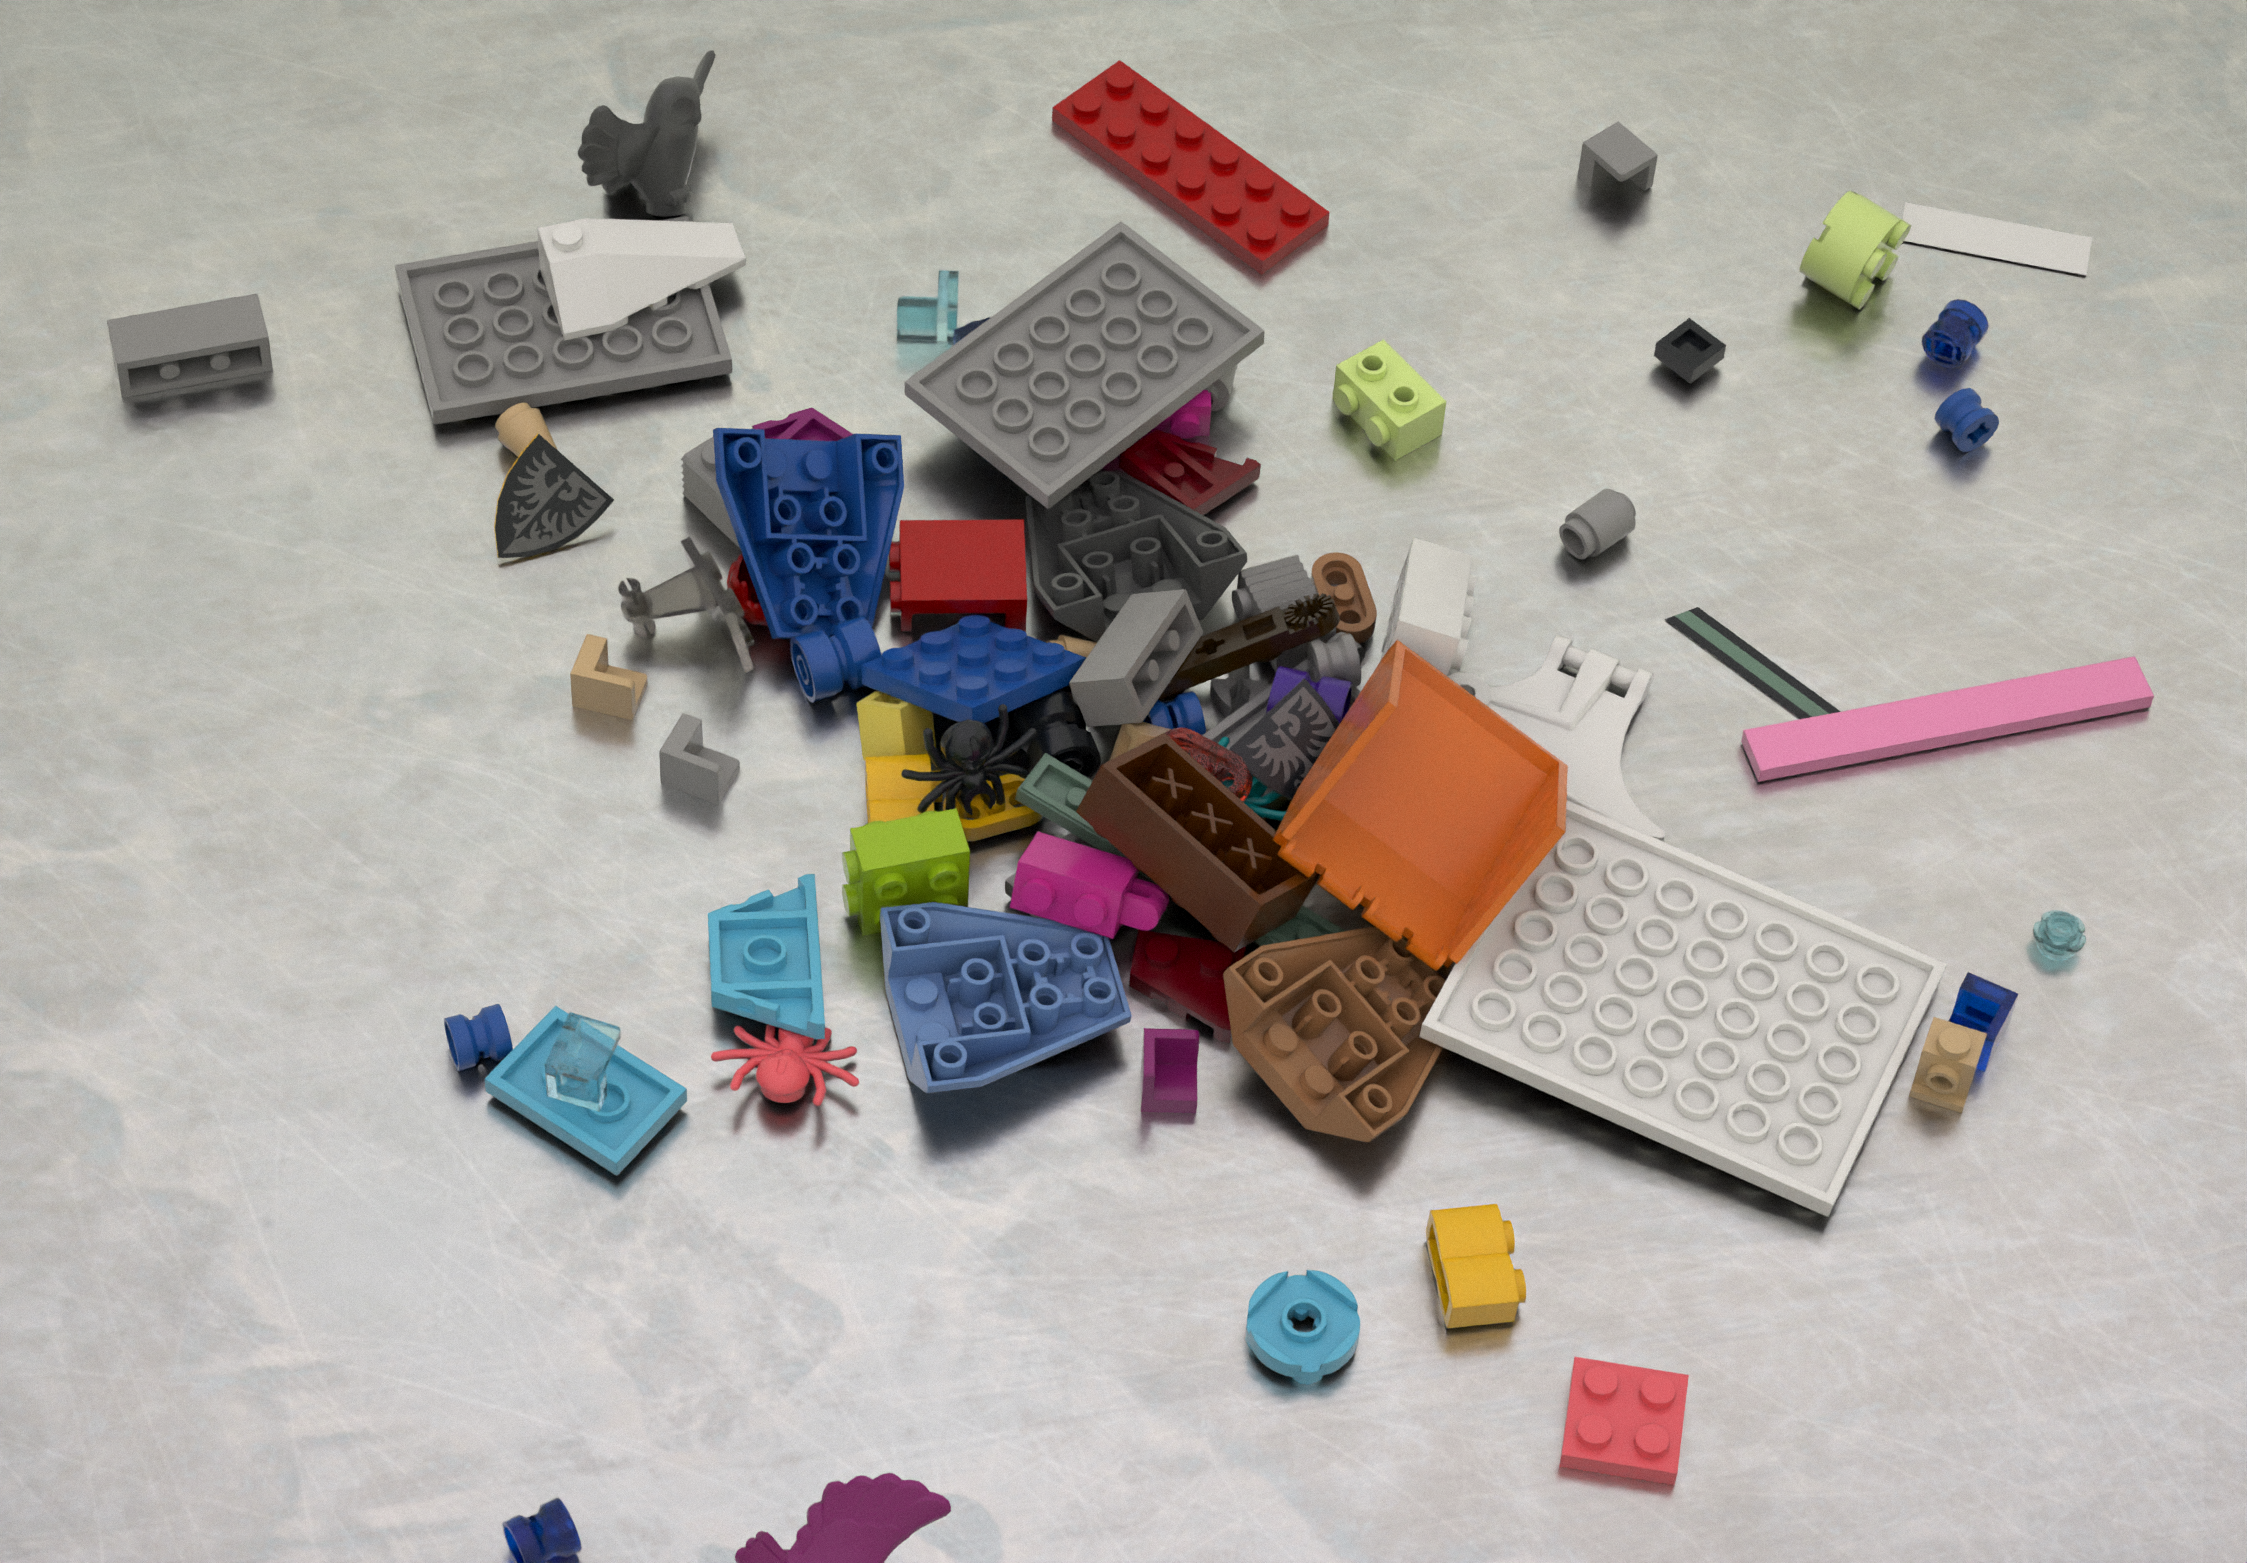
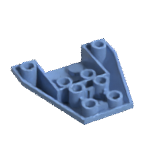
(992, 991)

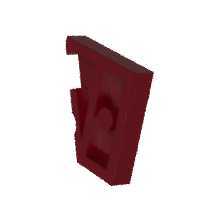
(1187, 470)
(1185, 976)

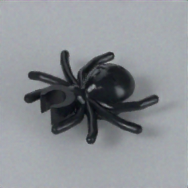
(970, 762)

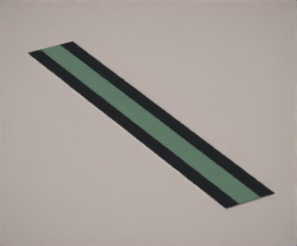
(1751, 664)

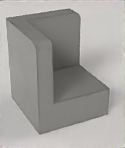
(1617, 154)
(691, 766)

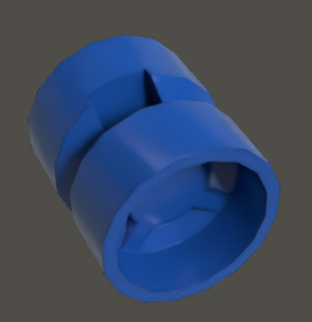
(829, 661)

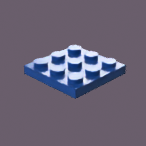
(972, 670)

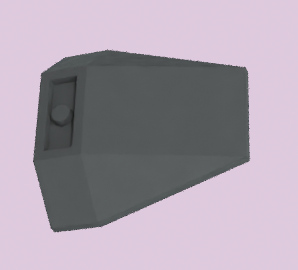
(1121, 541)

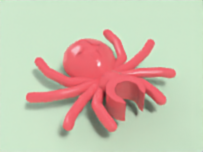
(787, 1063)

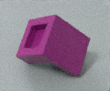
(1169, 1070)

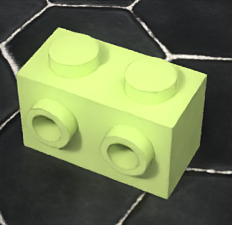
(1388, 400)

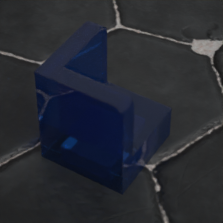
(1985, 1009)

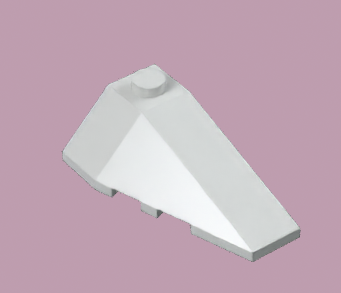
(616, 267)

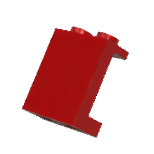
(959, 569)

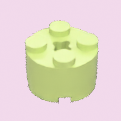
(1854, 248)

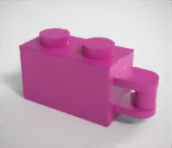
(1084, 888)

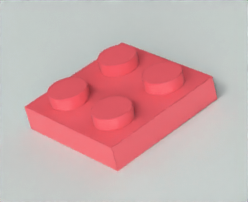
(1624, 1421)

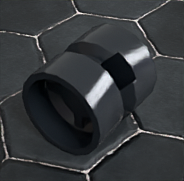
(1059, 732)

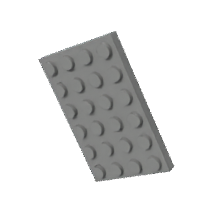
(495, 342)
(1084, 364)

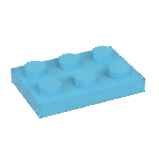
(634, 1111)

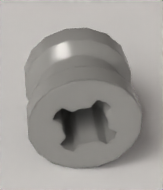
(1334, 659)

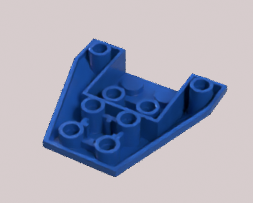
(811, 522)

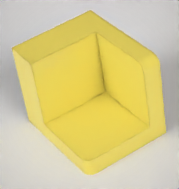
(892, 726)

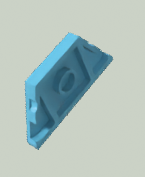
(769, 959)

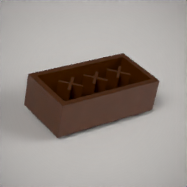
(1195, 841)

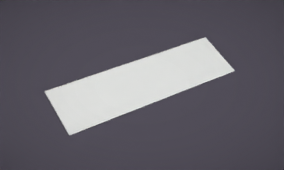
(1997, 239)

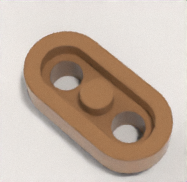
(1350, 596)

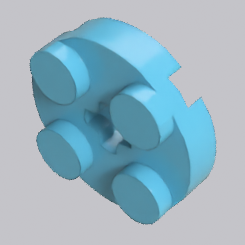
(1297, 1353)

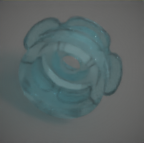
(2055, 944)

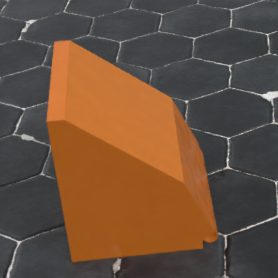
(1425, 810)

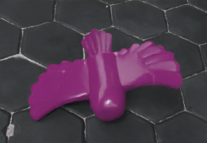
(854, 1523)

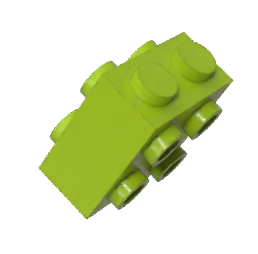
(905, 864)

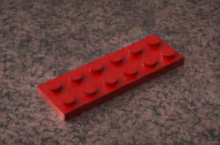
(1190, 167)

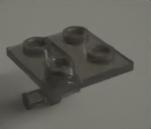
(688, 593)

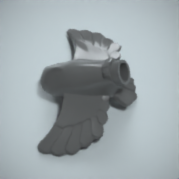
(649, 154)

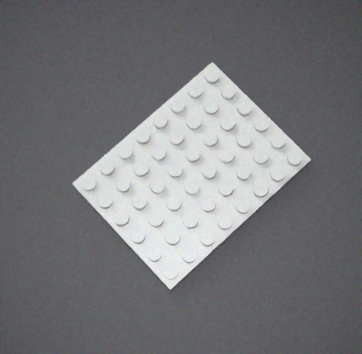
(1690, 1007)

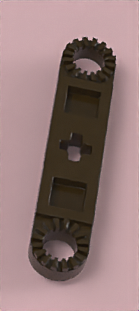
(1254, 640)

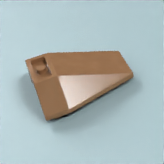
(1326, 1034)

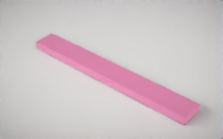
(1946, 718)

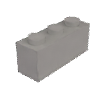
(190, 345)
(1136, 658)

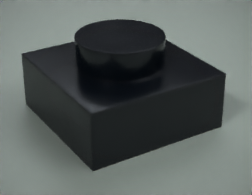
(1689, 350)

